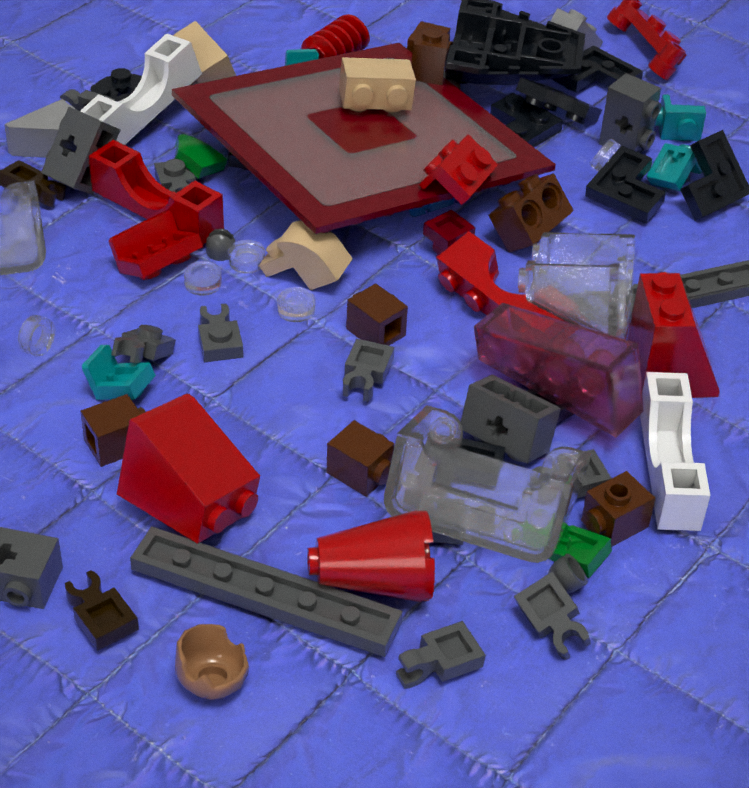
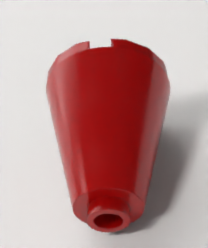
(379, 558)

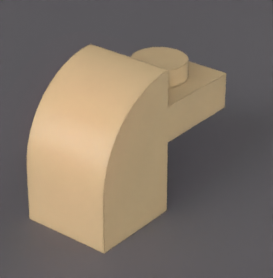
(315, 257)

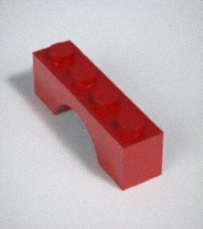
(123, 178)
(471, 271)

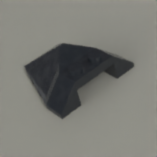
(503, 47)

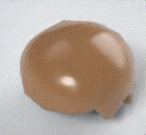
(210, 662)

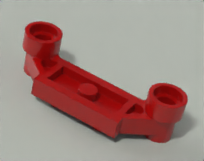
(653, 31)

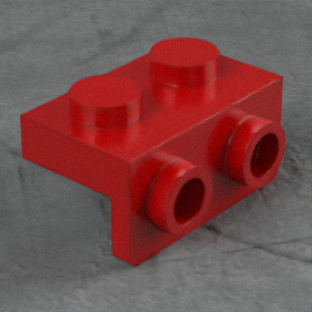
(460, 168)
(152, 246)

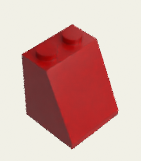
(670, 333)
(186, 470)

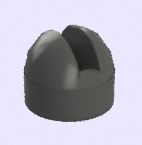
(218, 244)
(569, 573)

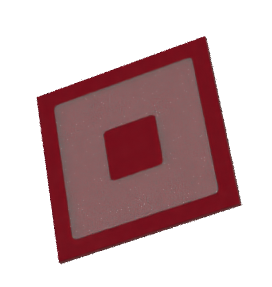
(345, 163)

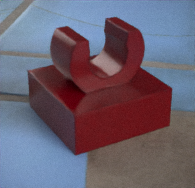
(446, 230)

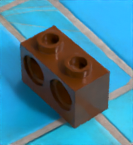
(530, 211)

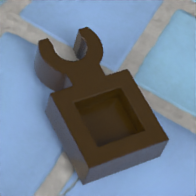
(46, 189)
(101, 615)

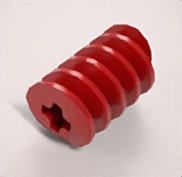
(339, 37)

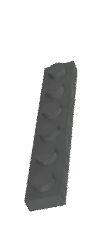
(267, 591)

